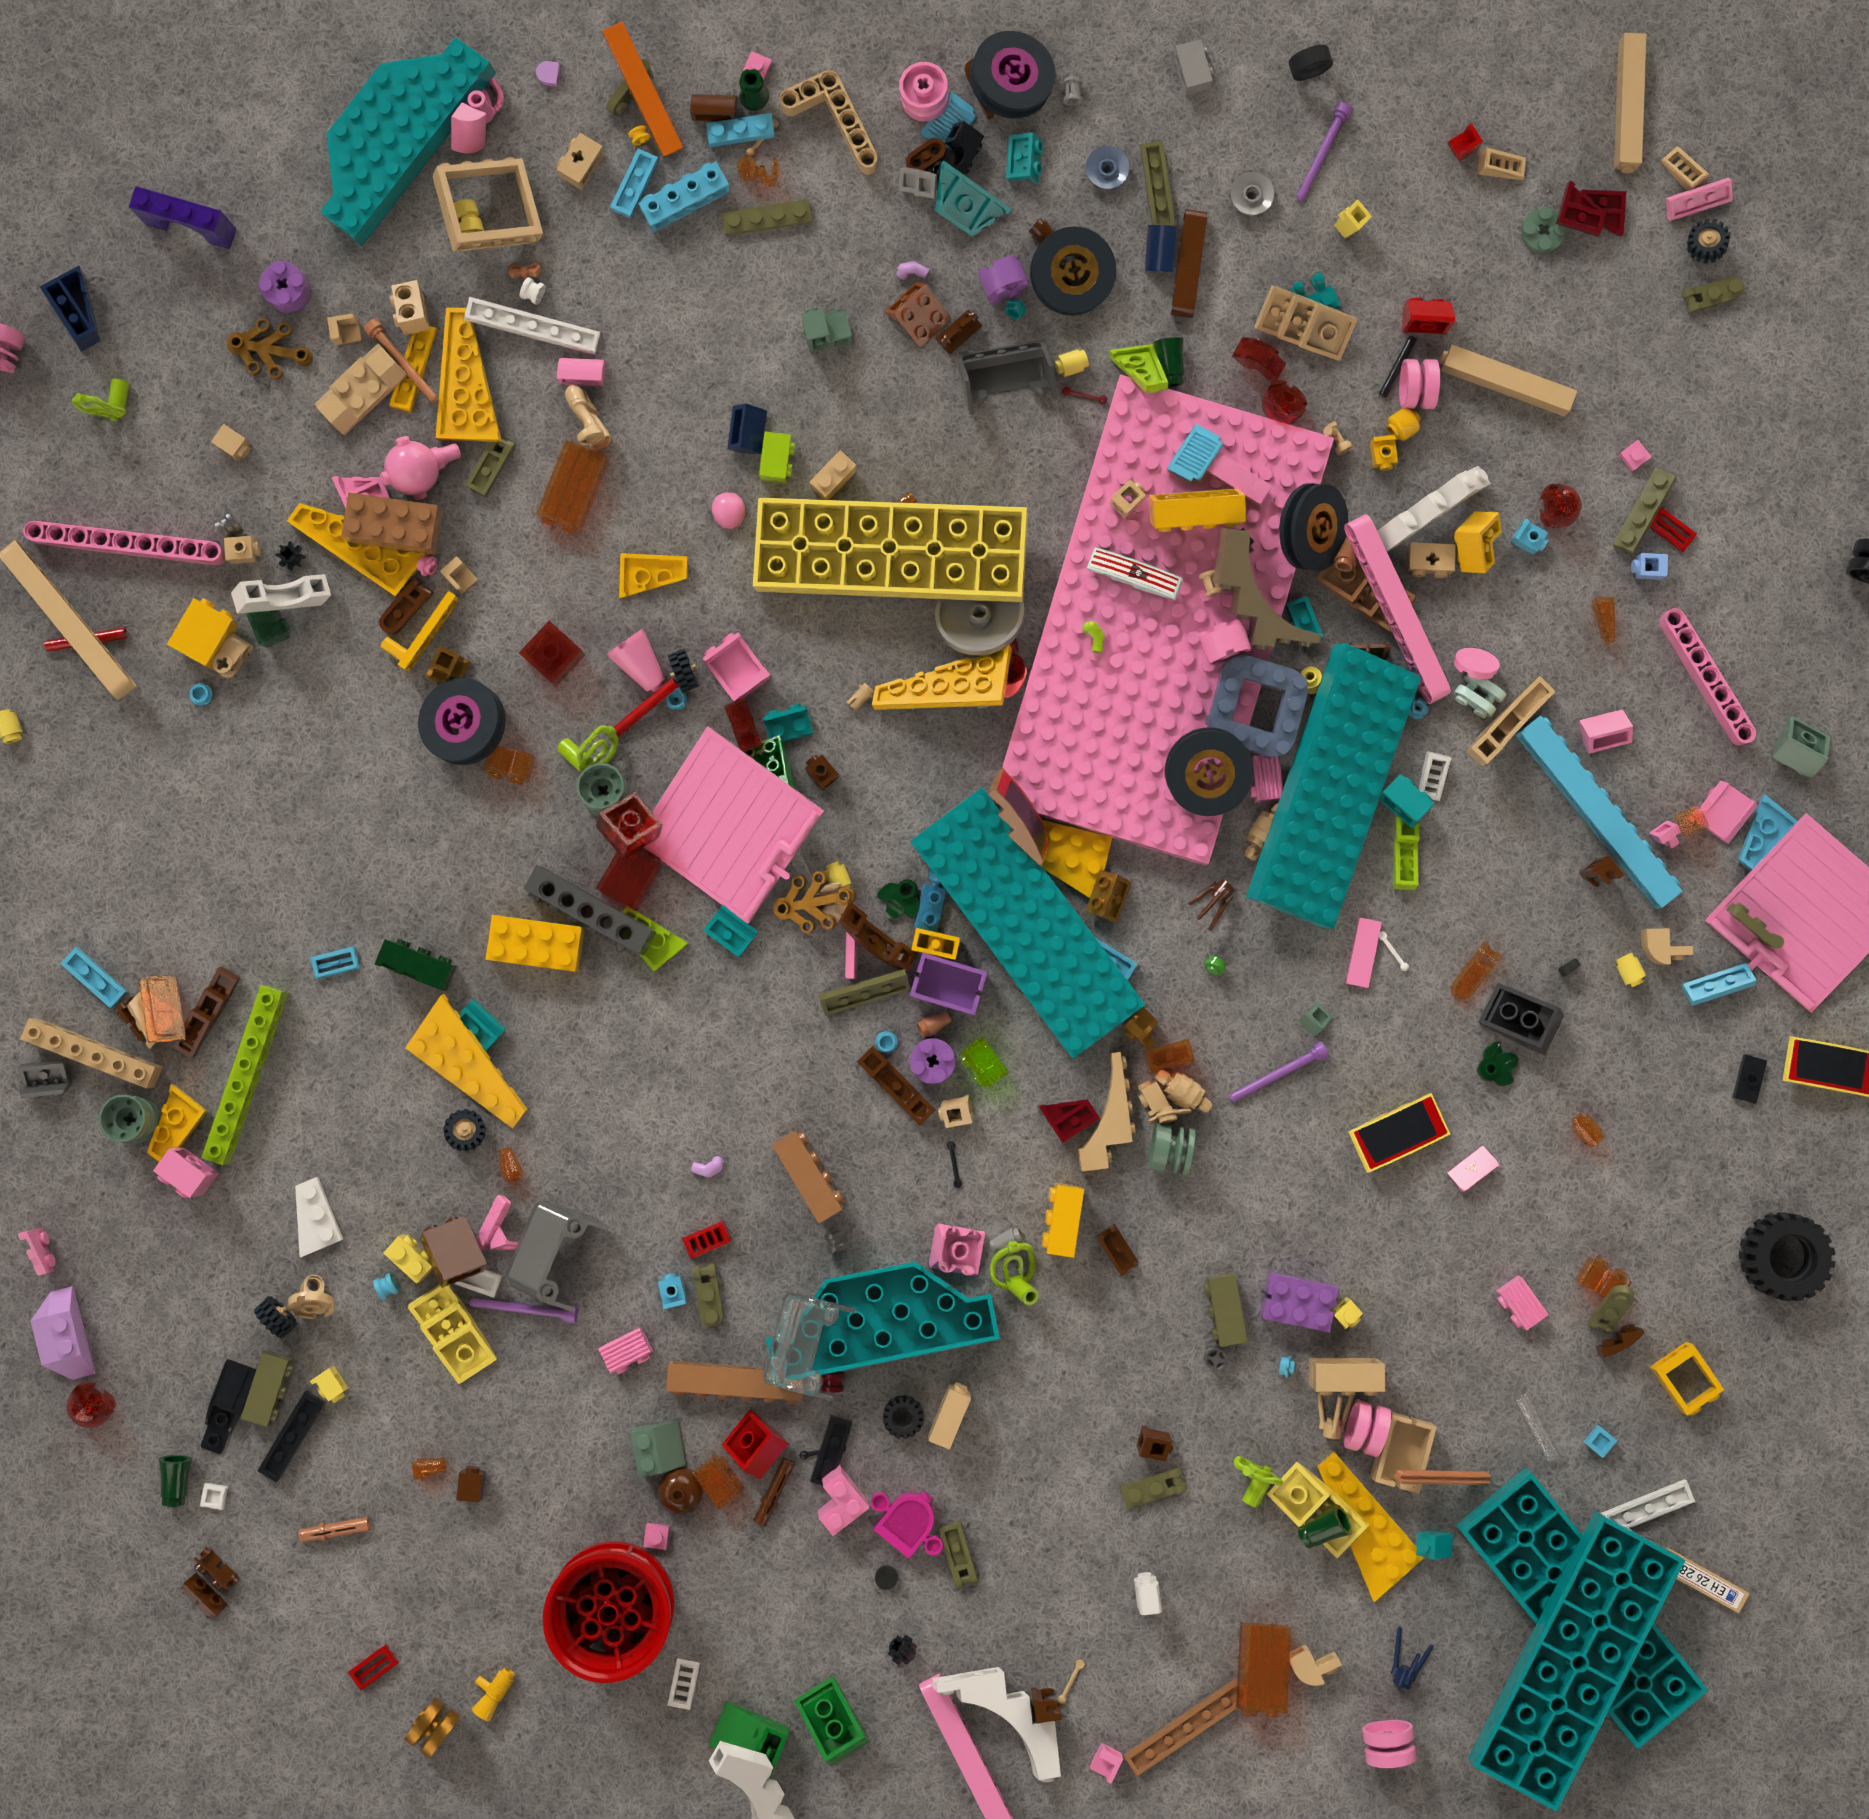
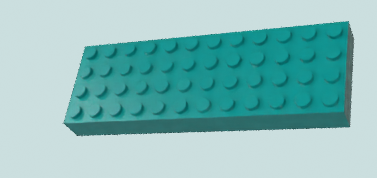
(1333, 786)
(1027, 923)
(1527, 1547)
(1575, 1661)

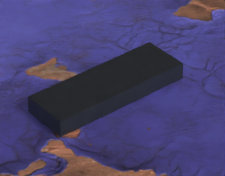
(831, 1448)

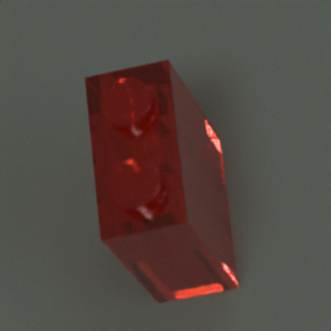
(630, 878)

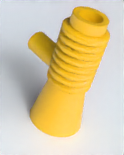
(494, 1693)

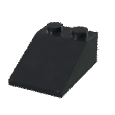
(1522, 1018)

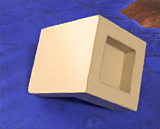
(344, 329)
(459, 575)

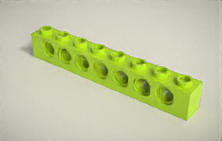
(245, 1075)

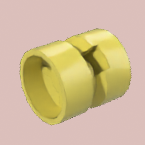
(468, 215)

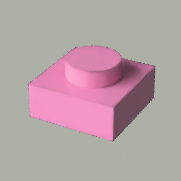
(759, 63)
(1635, 455)
(656, 1536)

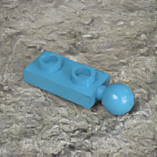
(930, 905)

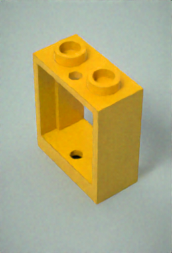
(1673, 1360)

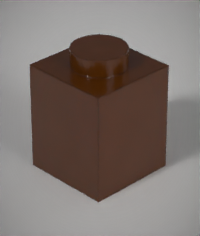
(471, 1484)

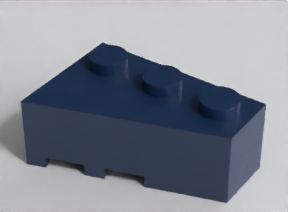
(73, 306)

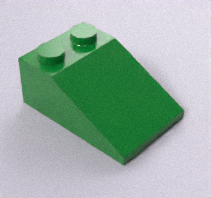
(831, 1721)

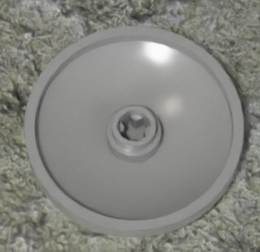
(978, 625)

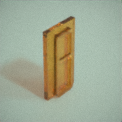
(161, 1009)

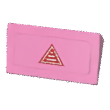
(1473, 1169)

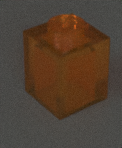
(1691, 821)

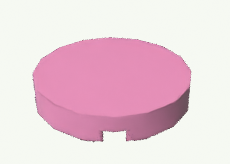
(1476, 663)

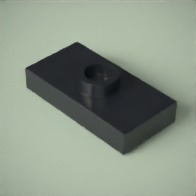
(1749, 1079)

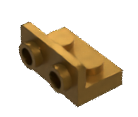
(1108, 896)

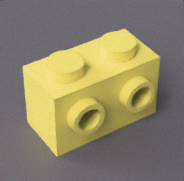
(409, 1258)

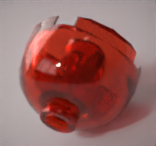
(1283, 402)
(1561, 506)
(88, 1406)

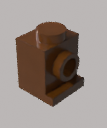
(825, 779)
(1157, 1450)

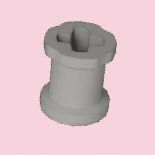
(1073, 90)

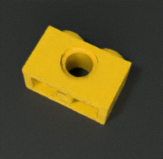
(935, 943)

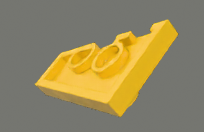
(649, 572)
(177, 1122)

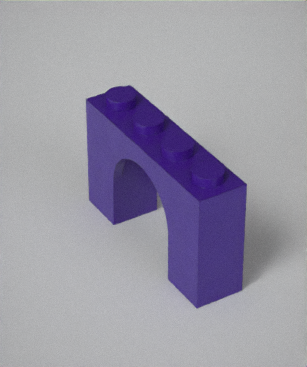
(160, 209)

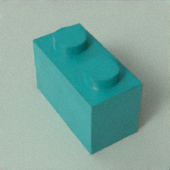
(1406, 800)

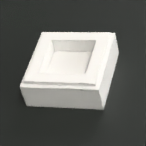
(214, 1496)

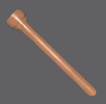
(376, 330)

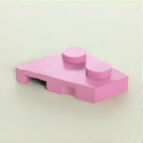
(367, 486)
(39, 1253)

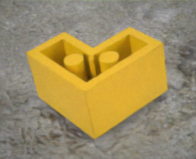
(1476, 541)

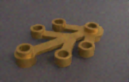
(266, 347)
(809, 903)

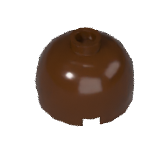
(679, 1491)

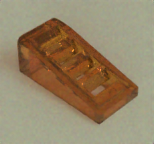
(1605, 616)

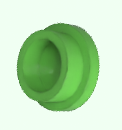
(1215, 965)

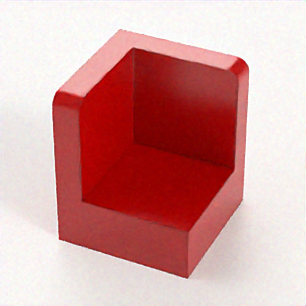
(1465, 143)

